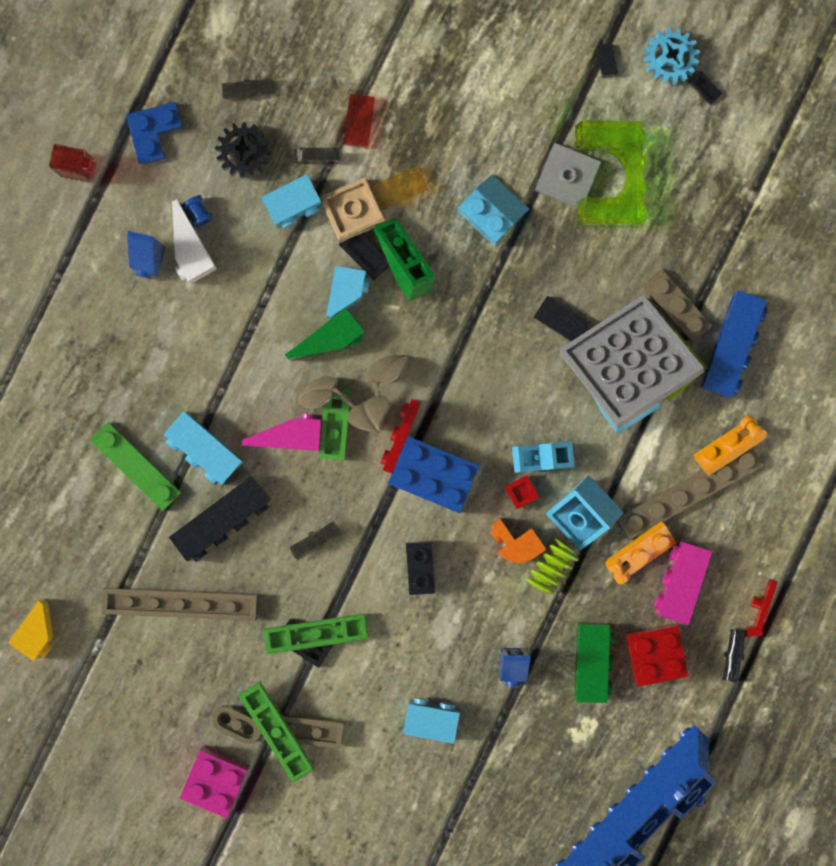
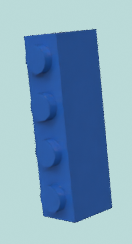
(733, 344)

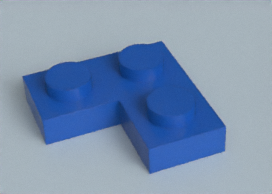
(147, 126)

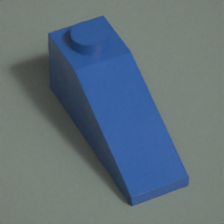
(144, 254)
(514, 665)

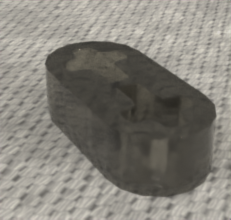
(317, 156)

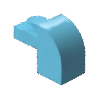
(543, 457)

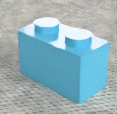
(292, 201)
(431, 720)

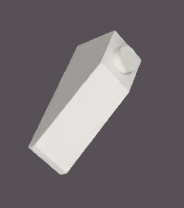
(189, 250)

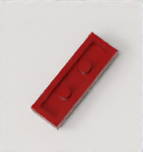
(400, 435)

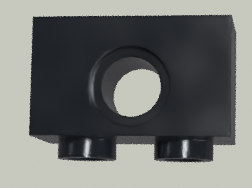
(420, 568)

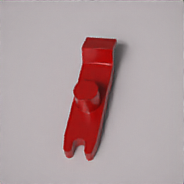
(763, 605)

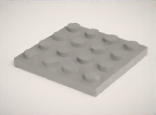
(631, 361)

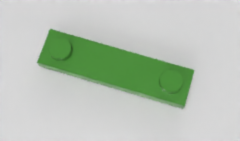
(135, 466)
(315, 633)
(276, 731)

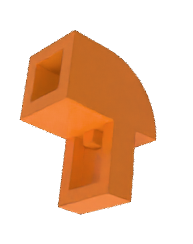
(518, 549)

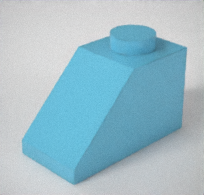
(346, 289)

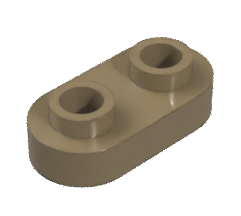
(236, 726)

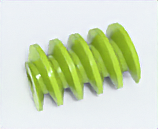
(552, 567)

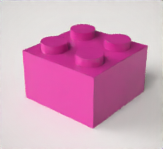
(214, 781)

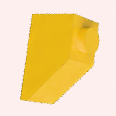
(35, 632)

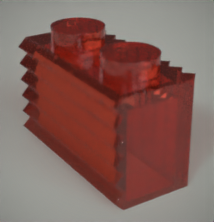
(72, 163)

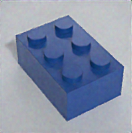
(433, 474)

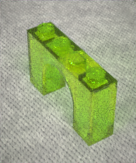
(624, 142)

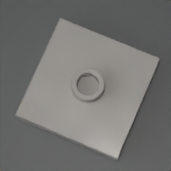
(567, 175)

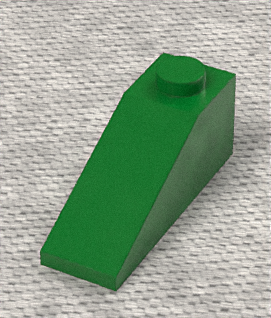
(404, 259)
(333, 336)

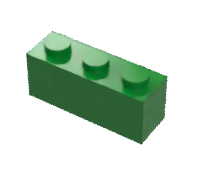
(593, 662)

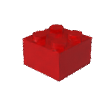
(656, 654)

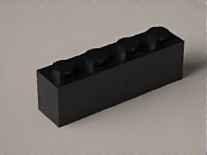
(220, 518)

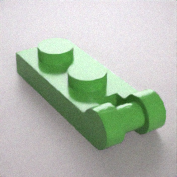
(334, 429)

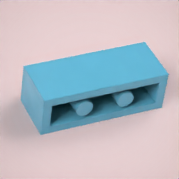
(202, 449)

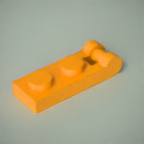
(730, 445)
(640, 552)

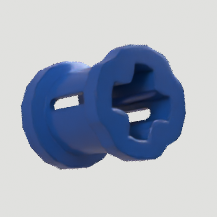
(197, 211)

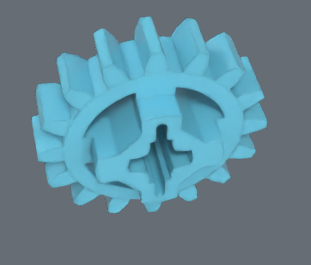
(665, 47)

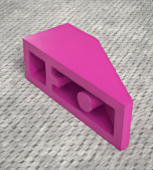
(297, 433)

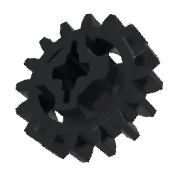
(232, 149)

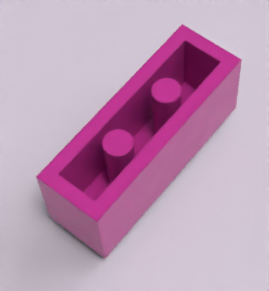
(682, 582)

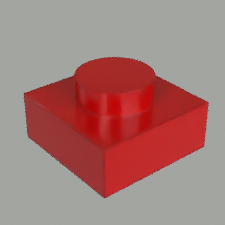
(521, 492)

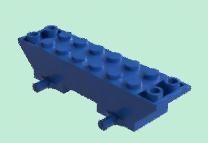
(667, 789)

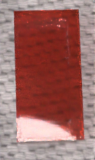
(359, 121)

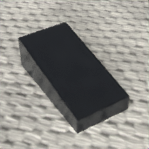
(607, 60)
(704, 87)

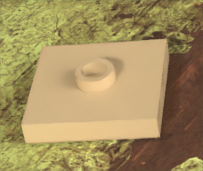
(352, 209)

